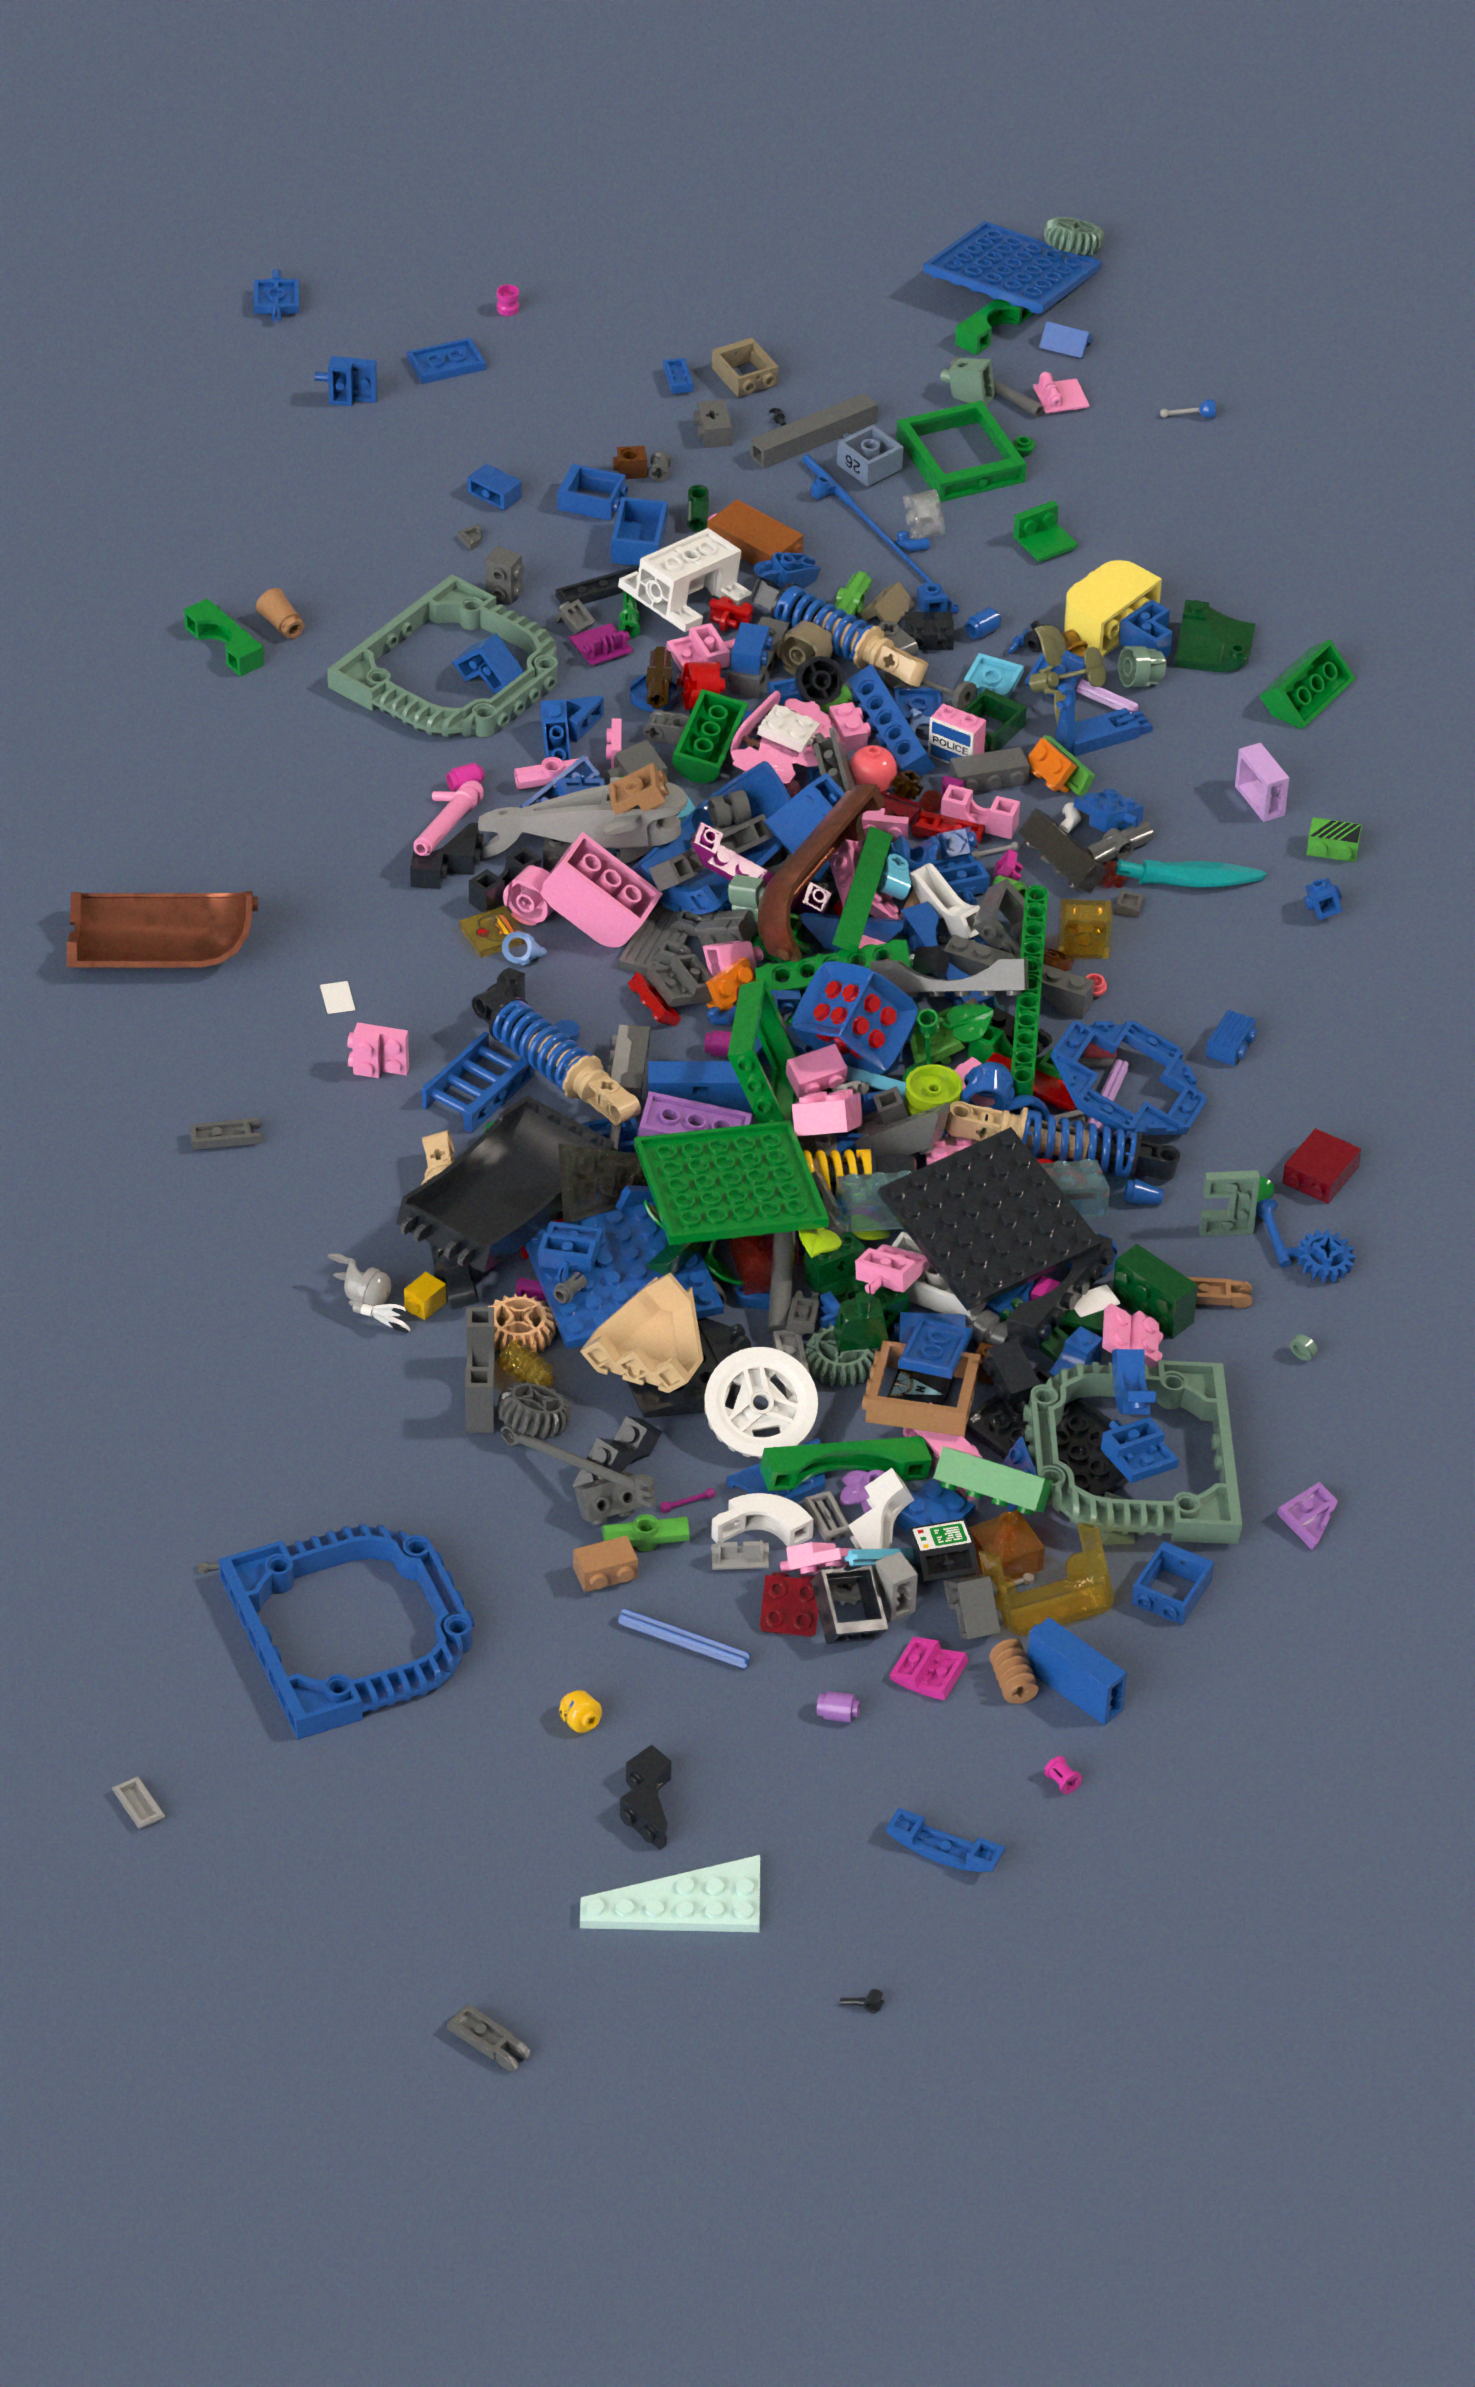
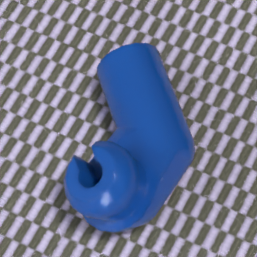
(911, 544)
(719, 1018)

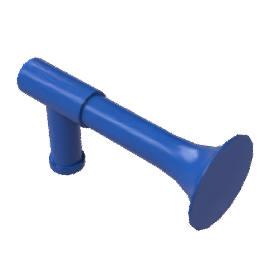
(1265, 1210)

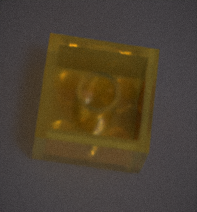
(1085, 928)

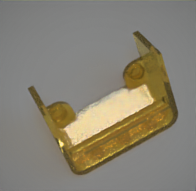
(1079, 1596)

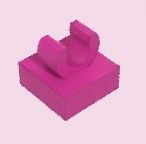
(1008, 866)

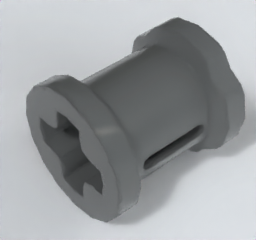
(655, 470)

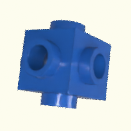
(1323, 898)

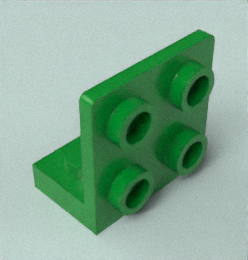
(1040, 533)

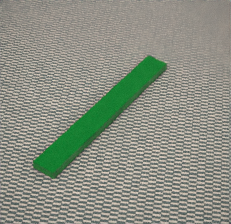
(862, 890)

